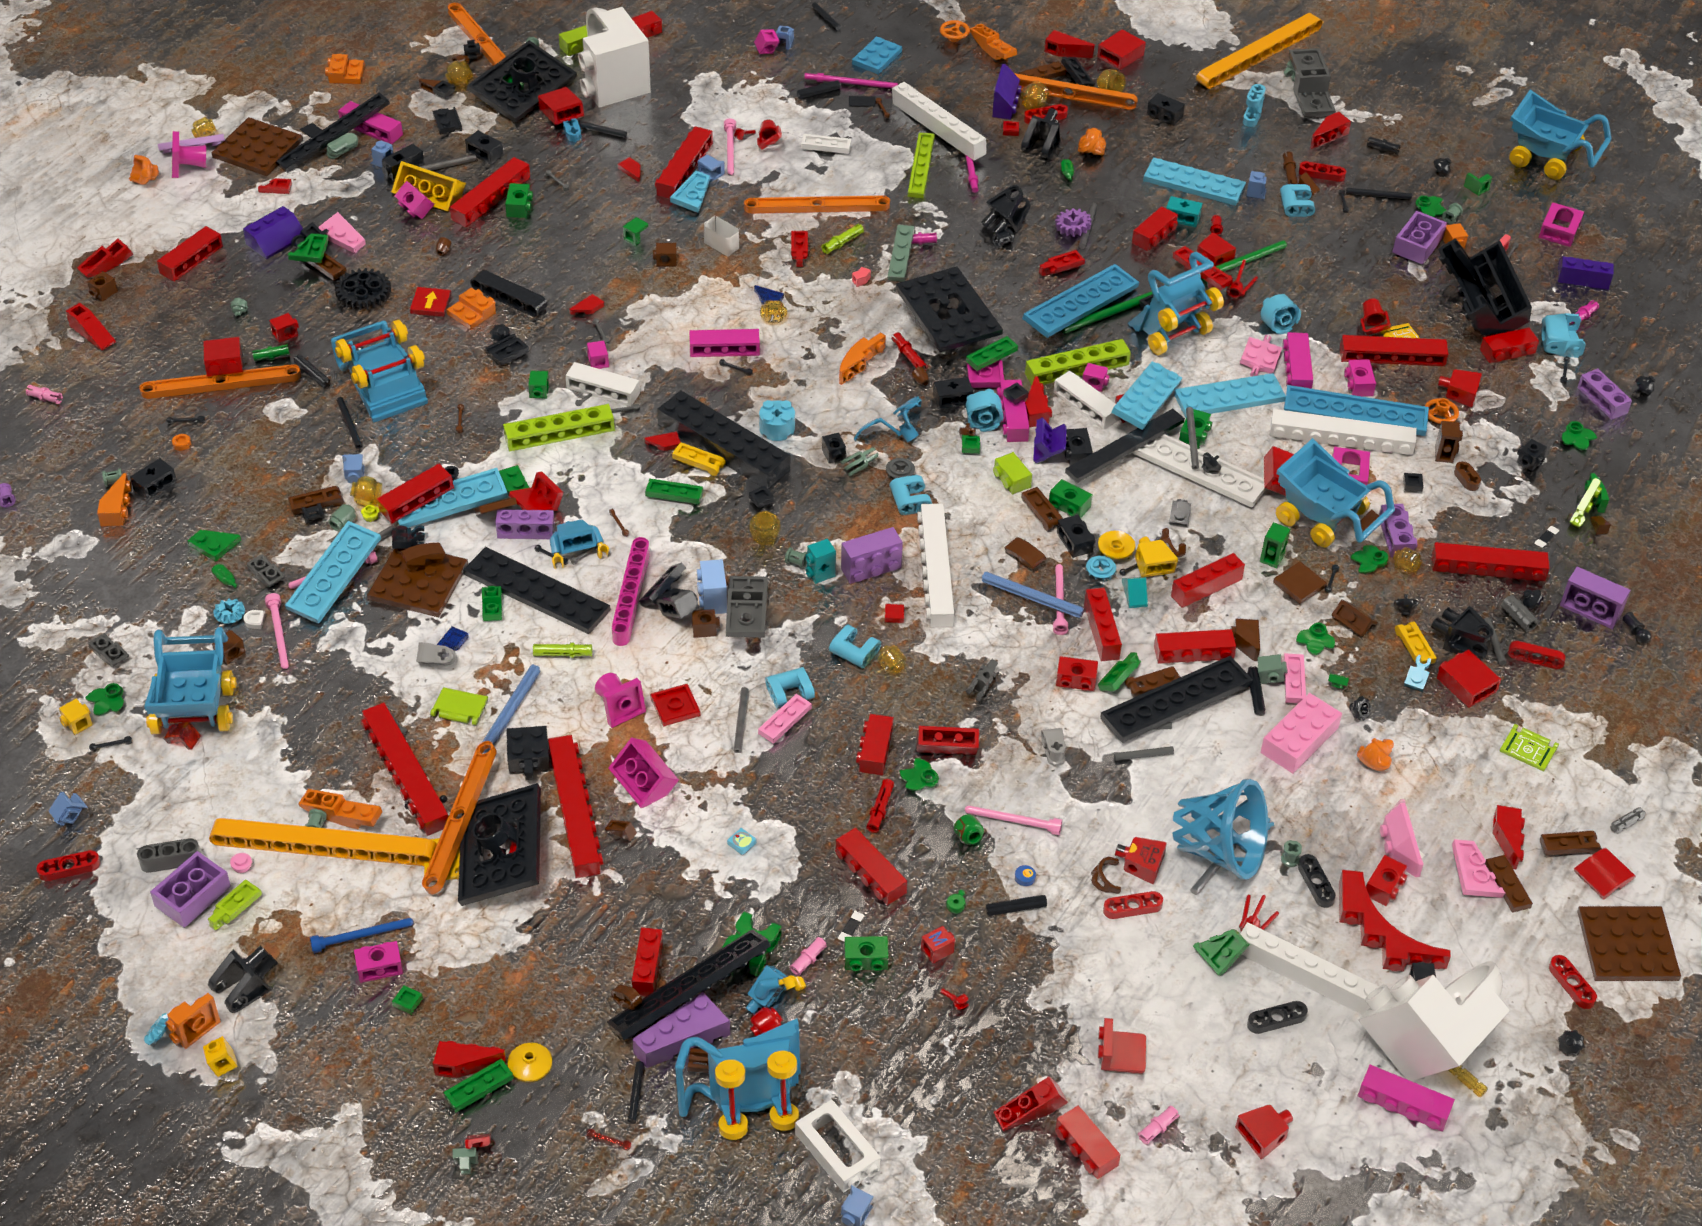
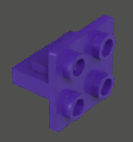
(1048, 440)

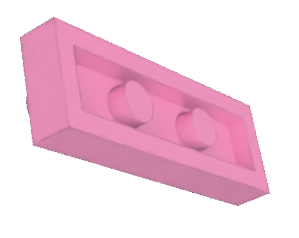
(1295, 678)
(784, 718)

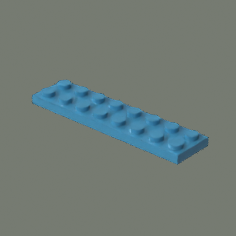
(1080, 300)
(1356, 408)

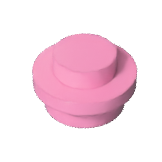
(241, 862)

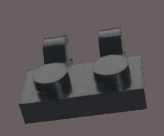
(405, 537)

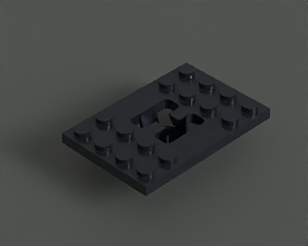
(506, 96)
(958, 327)
(503, 871)

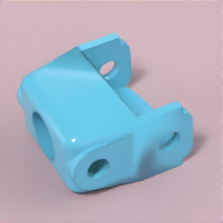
(1560, 336)

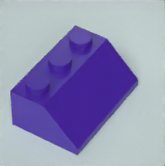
(1006, 94)
(272, 232)
(1585, 272)

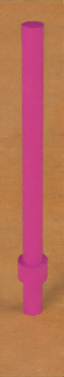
(820, 77)
(973, 178)

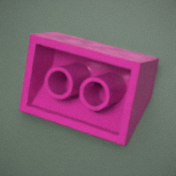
(643, 772)

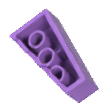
(694, 1019)

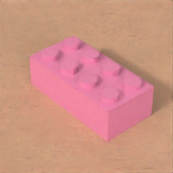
(1301, 732)

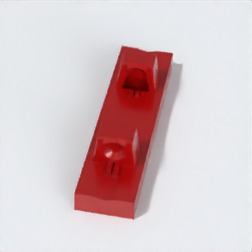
(1213, 276)

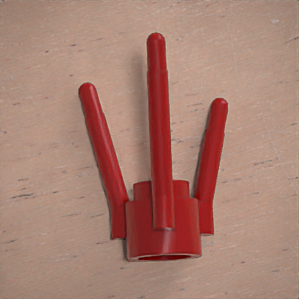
(1236, 289)
(1253, 919)

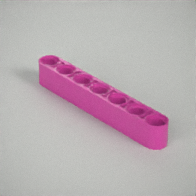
(630, 591)

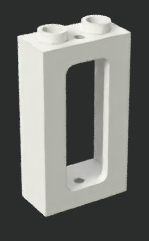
(843, 1176)

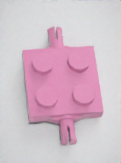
(1260, 355)

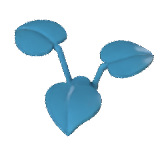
(906, 429)

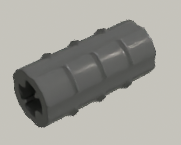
(1519, 613)

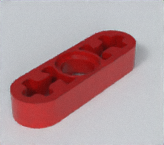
(1060, 108)
(1331, 173)
(1549, 662)
(77, 869)
(1126, 911)
(1573, 990)

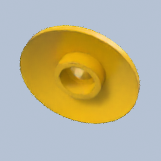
(1116, 544)
(530, 1069)

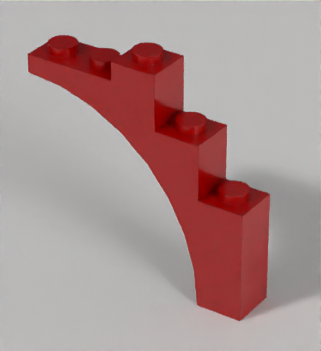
(1377, 932)

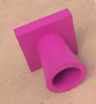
(186, 155)
(620, 700)

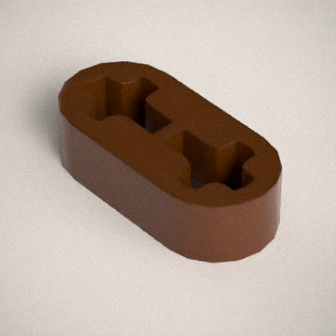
(1470, 478)
(626, 997)

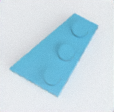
(692, 191)

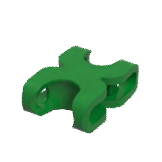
(772, 933)

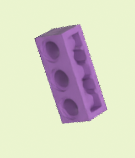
(1604, 394)
(525, 524)
(1397, 529)

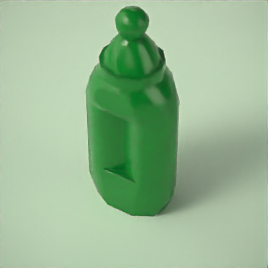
(1067, 168)
(224, 575)

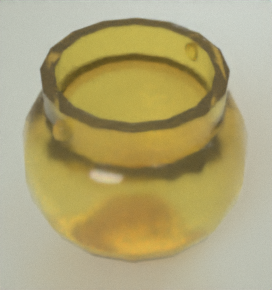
(459, 73)
(1111, 80)
(1034, 95)
(366, 491)
(764, 527)

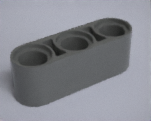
(166, 854)

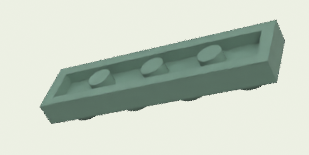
(901, 253)

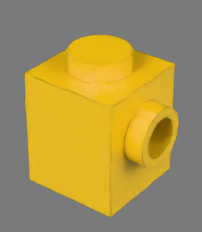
(75, 716)
(220, 1056)

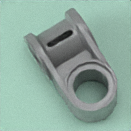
(432, 654)
(1054, 745)

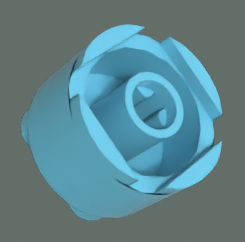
(1280, 313)
(984, 410)
(777, 420)

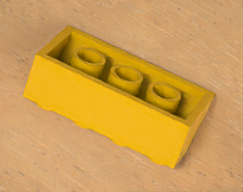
(436, 187)

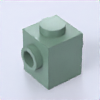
(1272, 669)

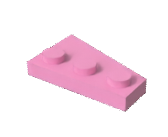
(343, 233)
(1472, 871)

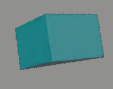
(1135, 591)

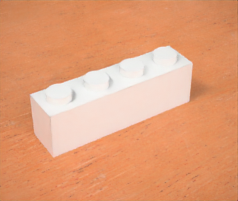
(602, 384)
(1085, 399)

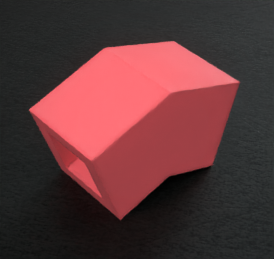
(861, 277)

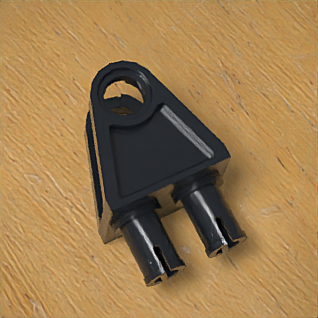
(1043, 129)
(1006, 209)
(1463, 631)
(248, 972)

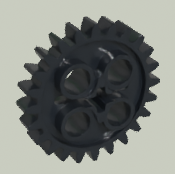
(363, 288)

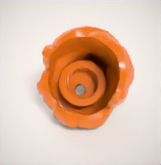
(1092, 142)
(143, 170)
(1376, 754)

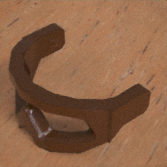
(1182, 547)
(1108, 887)

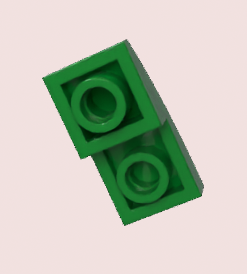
(1603, 499)
(491, 603)

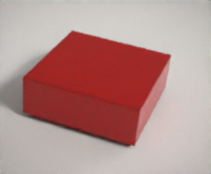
(1010, 128)
(894, 613)

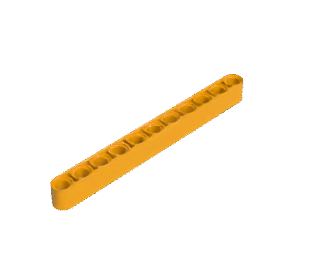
(1259, 51)
(322, 842)

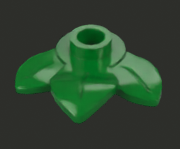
(1430, 205)
(1577, 435)
(1370, 558)
(1316, 638)
(106, 699)
(920, 776)

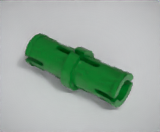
(271, 352)

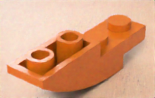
(990, 42)
(859, 353)
(340, 810)

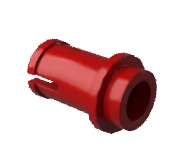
(1216, 226)

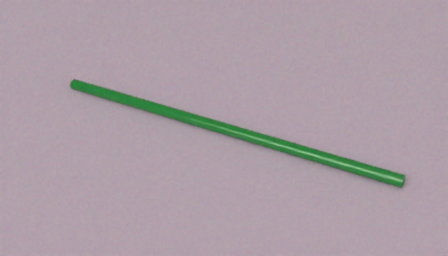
(1135, 301)

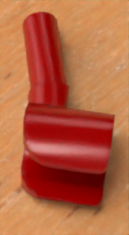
(739, 133)
(959, 1002)

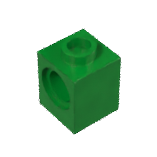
(538, 384)

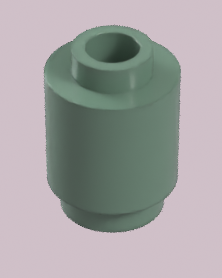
(341, 517)

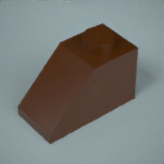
(1247, 637)

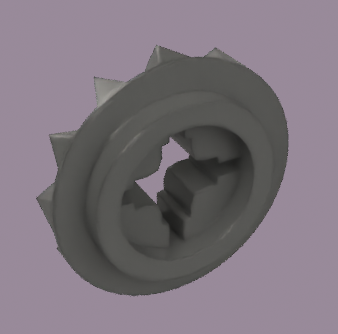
(901, 464)

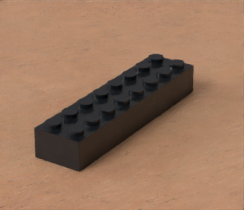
(721, 436)

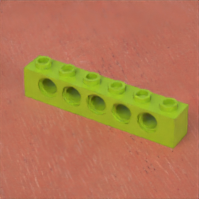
(1049, 368)
(558, 427)

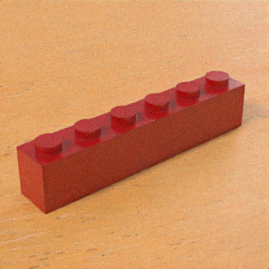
(684, 161)
(489, 192)
(1394, 350)
(1490, 561)

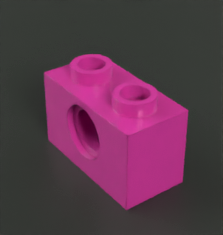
(414, 200)
(1360, 378)
(386, 966)

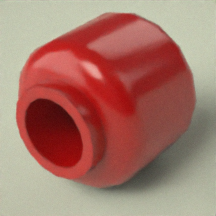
(765, 1020)

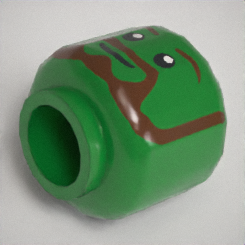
(968, 829)

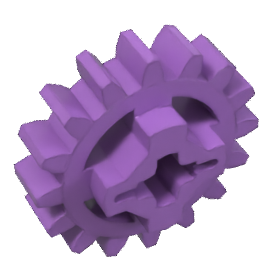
(1073, 222)

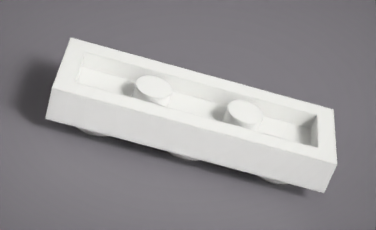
(826, 143)

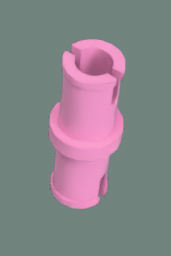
(44, 394)
(808, 956)
(1158, 1125)

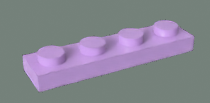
(214, 139)

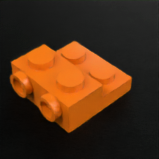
(343, 70)
(472, 308)
(193, 1021)

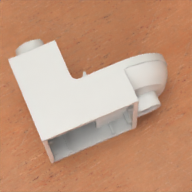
(614, 57)
(1433, 1026)

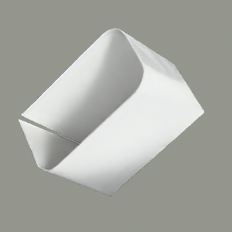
(724, 239)

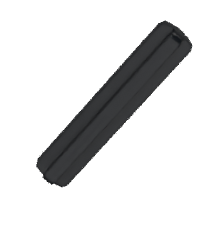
(818, 89)
(312, 371)
(1256, 691)
(1016, 905)

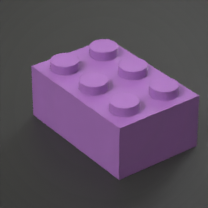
(1419, 237)
(871, 555)
(1594, 597)
(190, 889)

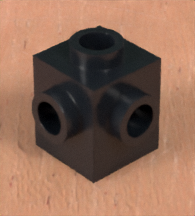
(1531, 454)

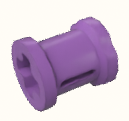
(6, 497)

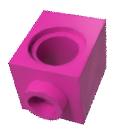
(766, 41)
(598, 354)
(1096, 376)

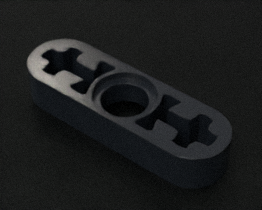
(1316, 872)
(1271, 1024)

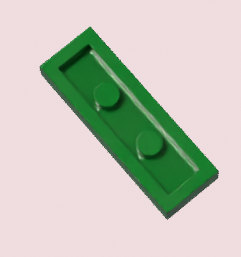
(991, 353)
(674, 491)
(478, 1085)

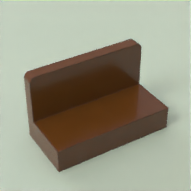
(1353, 617)

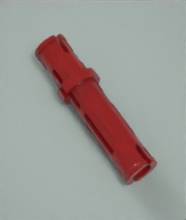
(906, 348)
(878, 812)

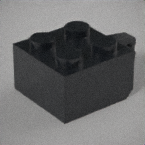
(527, 750)

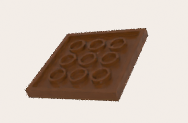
(257, 146)
(417, 587)
(1628, 943)

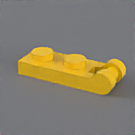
(698, 458)
(1415, 642)

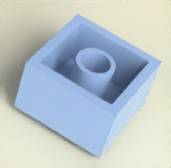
(712, 586)

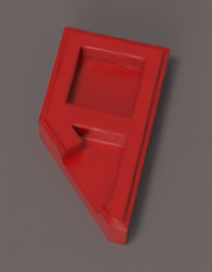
(630, 168)
(276, 185)
(588, 305)
(664, 441)
(477, 1140)

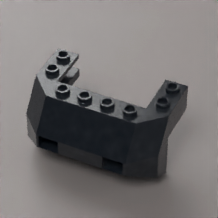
(1475, 280)

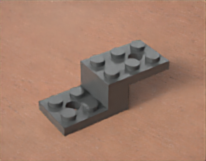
(1311, 82)
(746, 602)

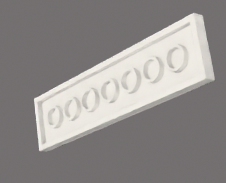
(1229, 480)

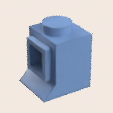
(787, 33)
(381, 151)
(711, 166)
(1256, 185)
(353, 467)
(65, 809)
(856, 1207)

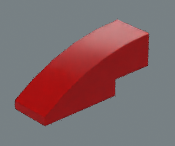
(105, 259)

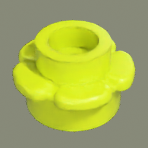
(370, 513)

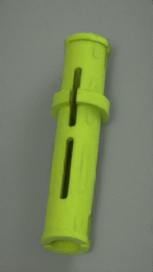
(837, 241)
(562, 650)

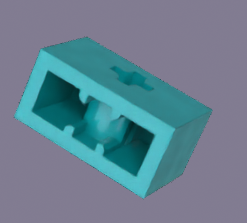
(1187, 210)
(821, 561)

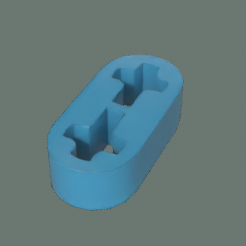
(569, 130)

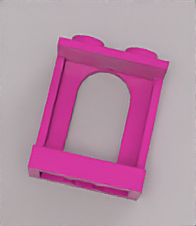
(1559, 233)
(1355, 457)

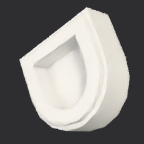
(254, 619)

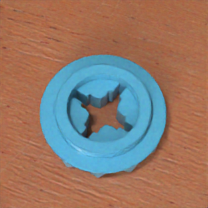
(1107, 565)
(224, 616)
(156, 1030)

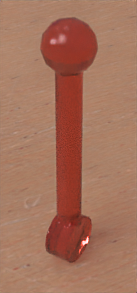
(626, 1145)

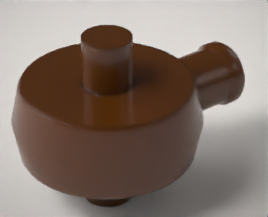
(967, 430)

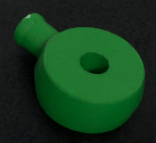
(956, 902)

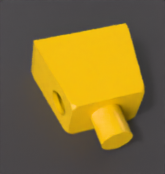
(1154, 558)

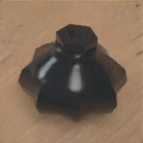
(1443, 165)
(499, 332)
(1645, 384)
(1210, 462)
(1531, 598)
(1405, 605)
(1360, 708)
(1571, 1042)

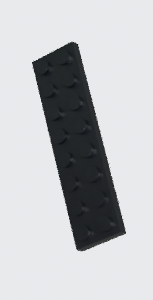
(537, 590)
(1176, 699)
(688, 984)

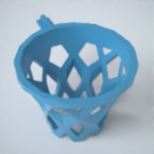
(1225, 801)

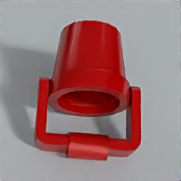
(768, 134)
(1374, 316)

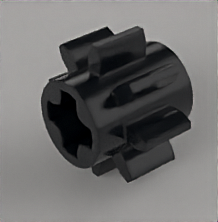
(472, 49)

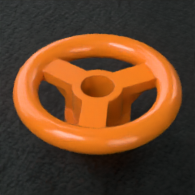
(953, 33)
(1442, 408)

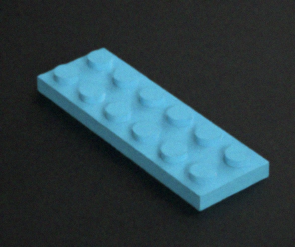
(1194, 181)
(1231, 394)
(1147, 395)
(467, 494)
(333, 572)

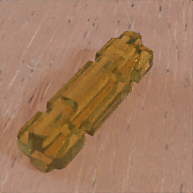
(1469, 1080)

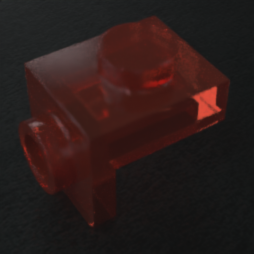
(183, 733)

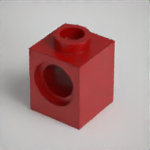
(284, 327)

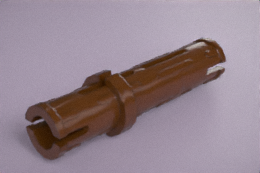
(1290, 166)

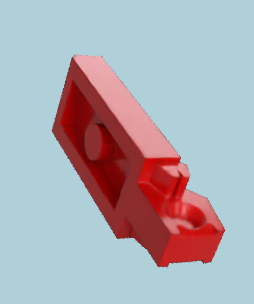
(799, 246)
(1061, 263)

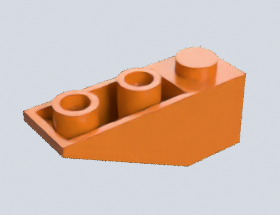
(113, 505)

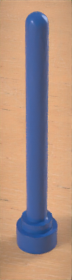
(319, 943)

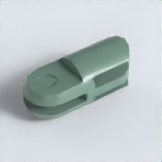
(341, 145)
(860, 460)

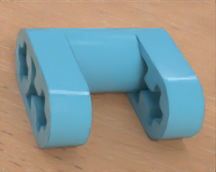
(1255, 103)
(1292, 200)
(902, 492)
(843, 647)
(794, 678)

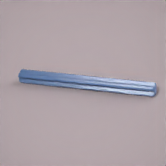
(1032, 594)
(512, 705)

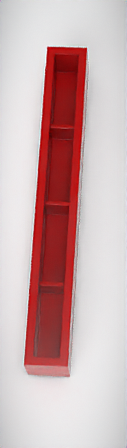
(405, 769)
(574, 807)

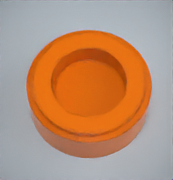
(181, 442)

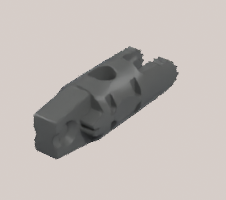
(983, 679)

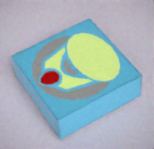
(741, 841)

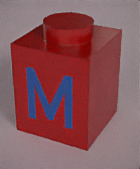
(937, 944)

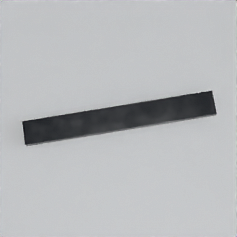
(332, 132)
(1124, 446)

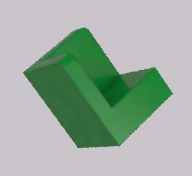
(1477, 185)
(632, 230)

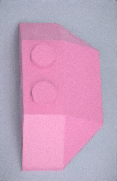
(1400, 838)

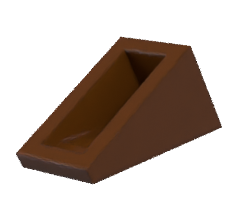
(428, 85)
(1305, 179)
(1368, 519)
(1600, 525)
(622, 829)

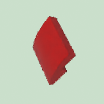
(1604, 873)

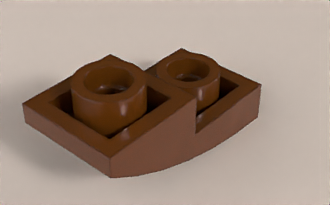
(1026, 552)
(418, 554)

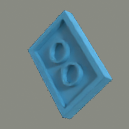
(877, 55)

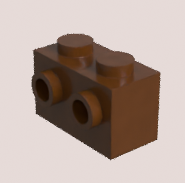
(1448, 441)

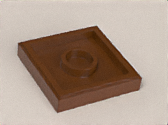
(495, 506)
(1300, 582)

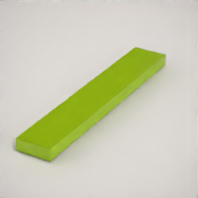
(921, 165)

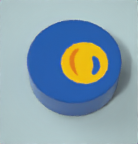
(1025, 875)

